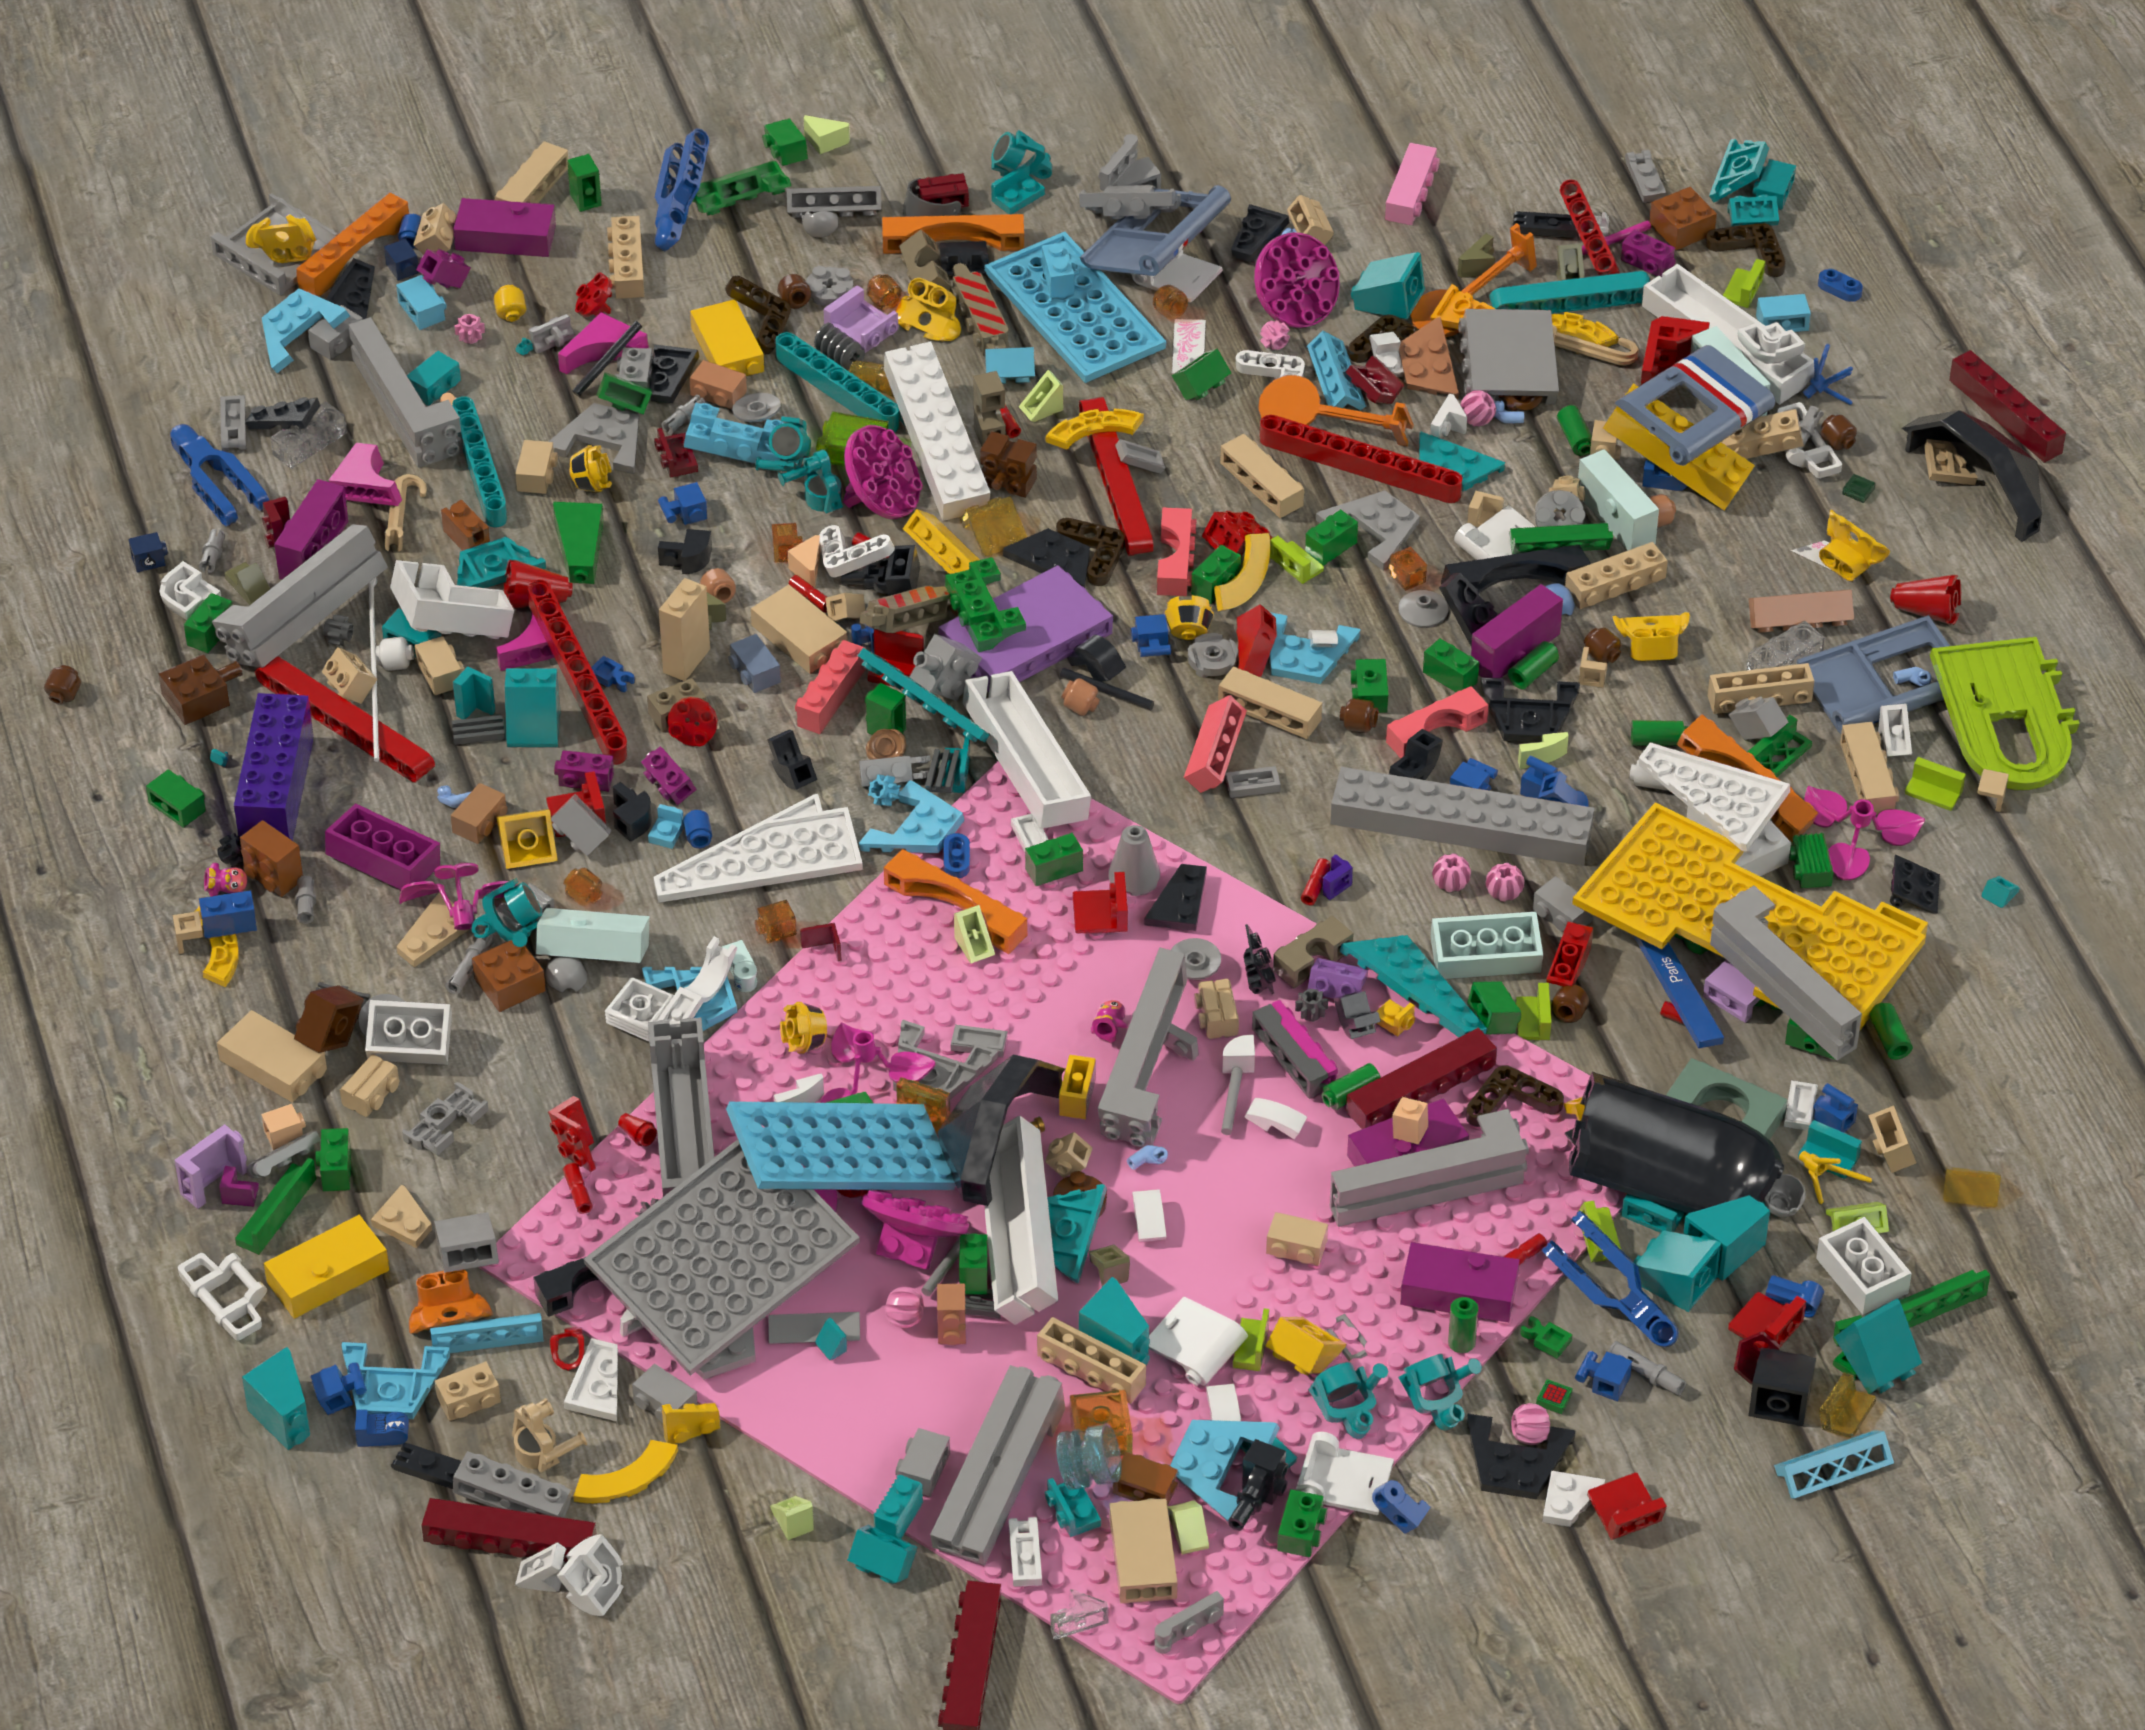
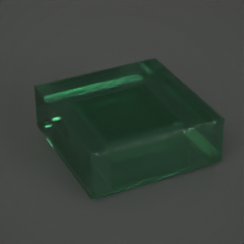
(1858, 488)

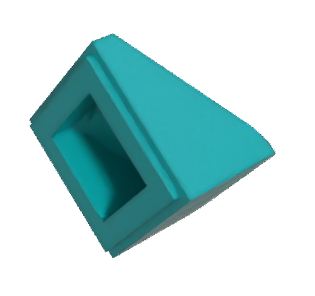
(1999, 891)
(831, 1340)

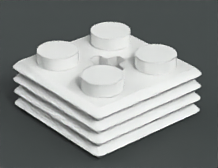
(636, 1007)

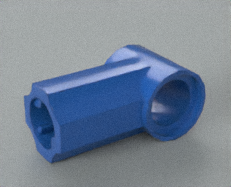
(1785, 1291)

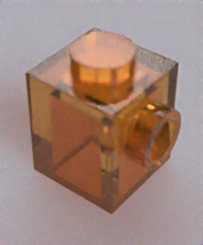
(784, 539)
(1408, 568)
(776, 921)

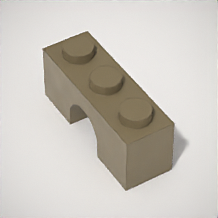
(919, 257)
(988, 400)
(1295, 959)

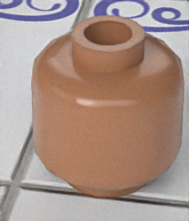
(1666, 509)
(719, 584)
(1080, 697)

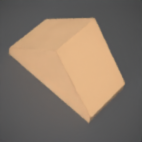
(805, 559)

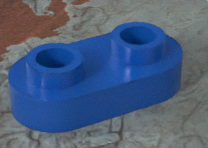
(1840, 285)
(957, 855)

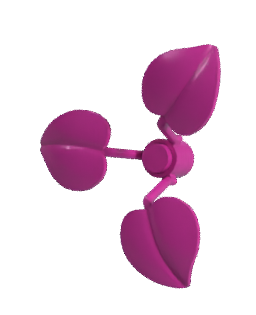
(1849, 862)
(462, 911)
(857, 1044)

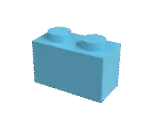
(1058, 270)
(421, 302)
(1788, 310)
(1011, 363)

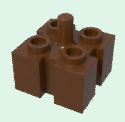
(1009, 464)

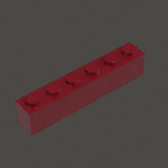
(2007, 406)
(1423, 1078)
(500, 1529)
(971, 1655)

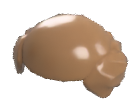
(886, 744)

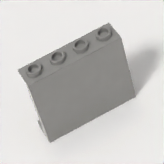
(255, 262)
(1509, 352)

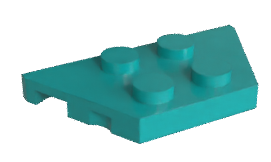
(1739, 167)
(1469, 463)
(487, 563)
(1072, 1228)

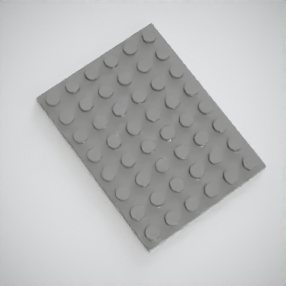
(718, 1257)

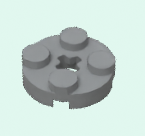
(824, 276)
(1561, 500)
(1206, 665)

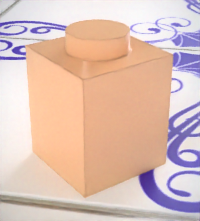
(1410, 1120)
(282, 1125)

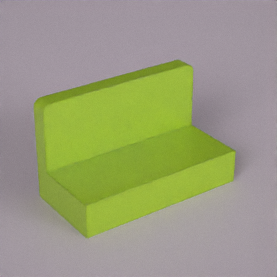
(1745, 284)
(1294, 559)
(1935, 784)
(1535, 1014)
(1874, 1212)
(1603, 1219)
(1251, 1352)

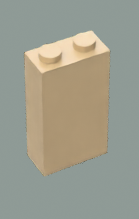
(797, 628)
(684, 629)
(271, 1056)
(1143, 1550)

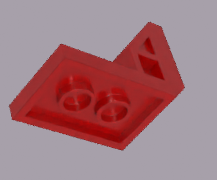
(1668, 344)

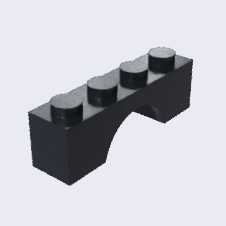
(558, 1286)

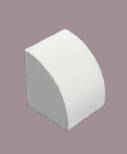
(1240, 1054)

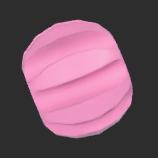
(1478, 407)
(1451, 873)
(1504, 882)
(904, 1307)
(1530, 1424)

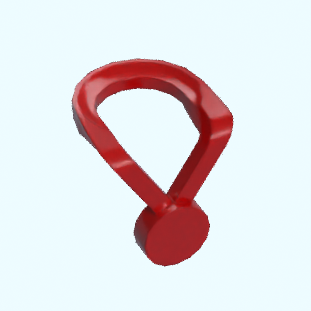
(554, 1344)

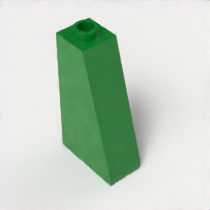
(579, 535)

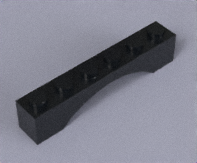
(1542, 564)

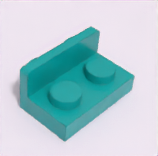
(1016, 190)
(1753, 210)
(1073, 1508)

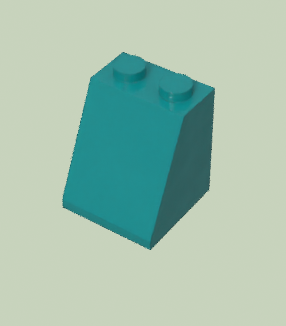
(1390, 286)
(532, 707)
(1737, 1225)
(1679, 1267)
(1116, 1322)
(1881, 1347)
(277, 1399)

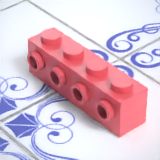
(830, 687)
(1215, 744)

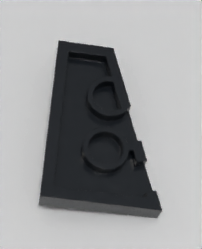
(1257, 231)
(354, 288)
(670, 371)
(283, 414)
(1466, 604)
(1180, 900)

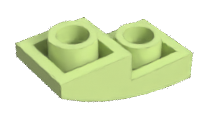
(1551, 748)

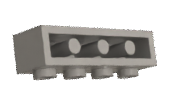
(834, 199)
(509, 1488)

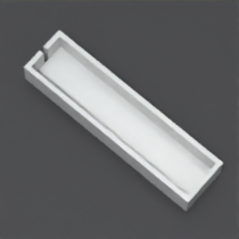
(1687, 297)
(936, 430)
(1027, 750)
(1020, 1225)

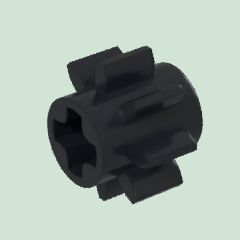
(230, 850)

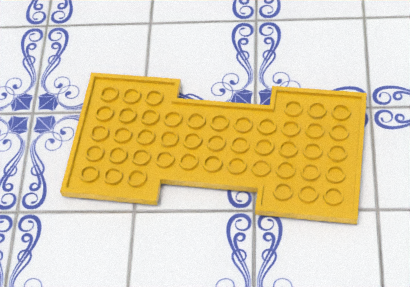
(1677, 872)

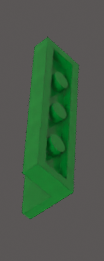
(277, 1207)

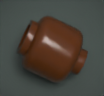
(794, 290)
(1838, 432)
(1603, 645)
(62, 684)
(1359, 715)
(1570, 1003)

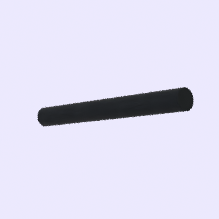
(607, 358)
(1109, 689)

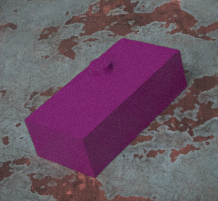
(505, 227)
(312, 527)
(1517, 632)
(381, 847)
(1378, 1144)
(1441, 1274)

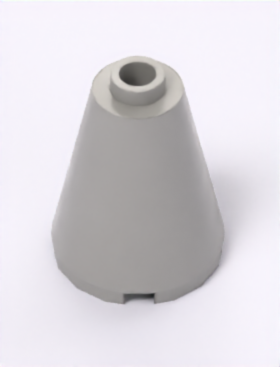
(1137, 860)

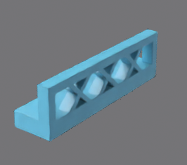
(1331, 364)
(489, 1333)
(1831, 1453)

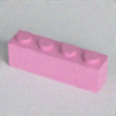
(1411, 184)

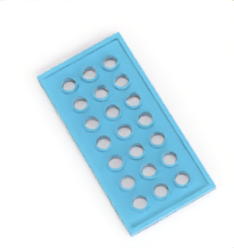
(1051, 327)
(847, 1117)

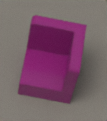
(237, 1192)

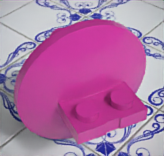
(1297, 280)
(881, 473)
(912, 1227)

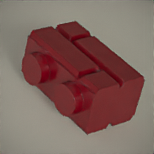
(944, 189)

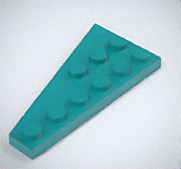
(918, 693)
(1413, 976)

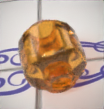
(884, 292)
(1170, 301)
(583, 886)

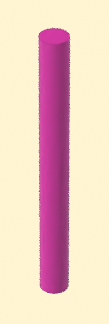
(1623, 234)

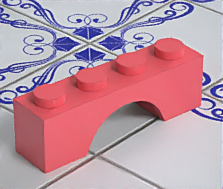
(1174, 570)
(1461, 710)

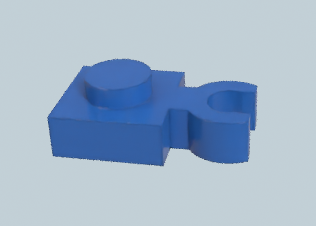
(611, 672)

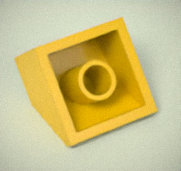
(527, 838)
(1304, 1344)

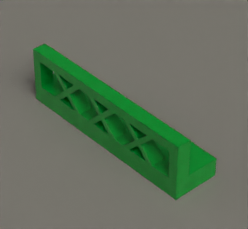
(1588, 536)
(1773, 746)
(1945, 1296)

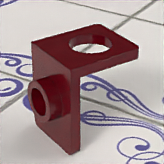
(821, 935)
(1748, 1355)

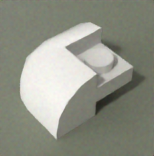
(1770, 343)
(185, 590)
(592, 1575)

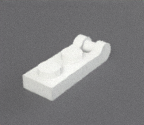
(1025, 1552)

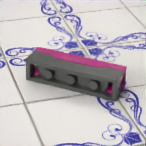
(1294, 1048)

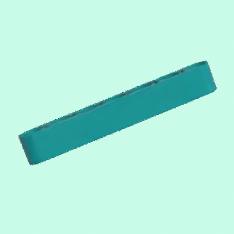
(1573, 293)
(835, 380)
(480, 463)

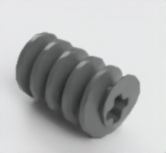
(838, 346)

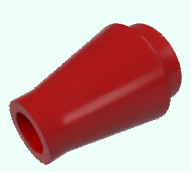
(639, 1130)

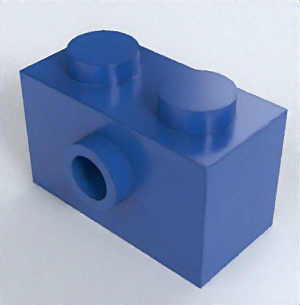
(227, 914)

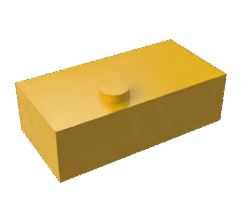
(326, 1266)

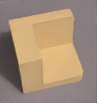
(1483, 507)
(845, 606)
(1592, 672)
(1993, 785)
(187, 927)

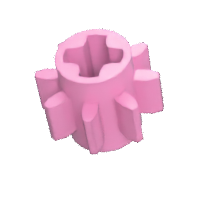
(469, 328)
(1275, 335)

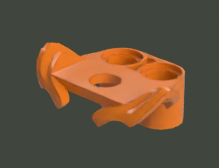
(444, 1293)

